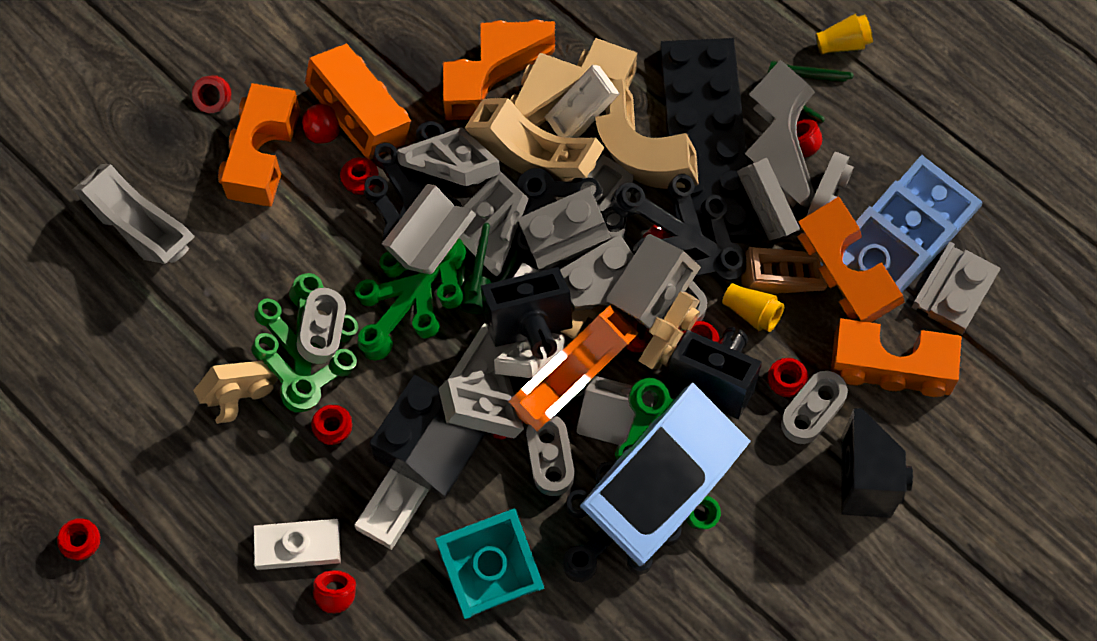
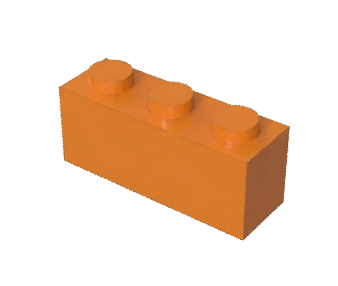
(358, 98)

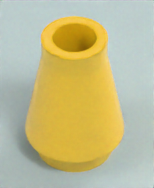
(846, 35)
(755, 307)

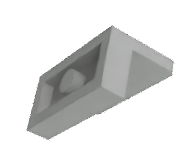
(427, 231)
(653, 280)
(607, 410)

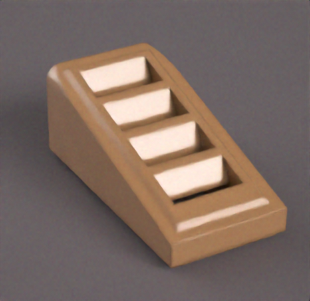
(760, 276)

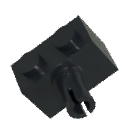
(528, 310)
(716, 370)

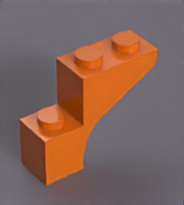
(504, 51)
(572, 368)

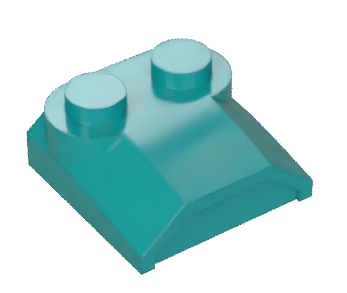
(489, 563)

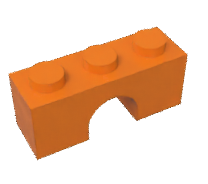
(264, 116)
(865, 293)
(862, 359)

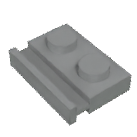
(768, 199)
(564, 229)
(956, 288)

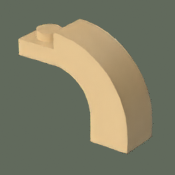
(525, 146)
(648, 159)

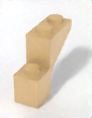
(552, 78)

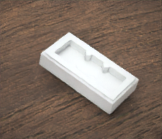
(582, 103)
(521, 363)
(296, 544)

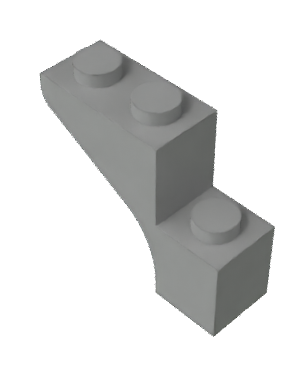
(782, 98)
(143, 225)

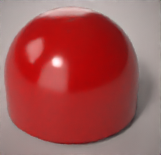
(202, 84)
(320, 124)
(812, 139)
(334, 600)

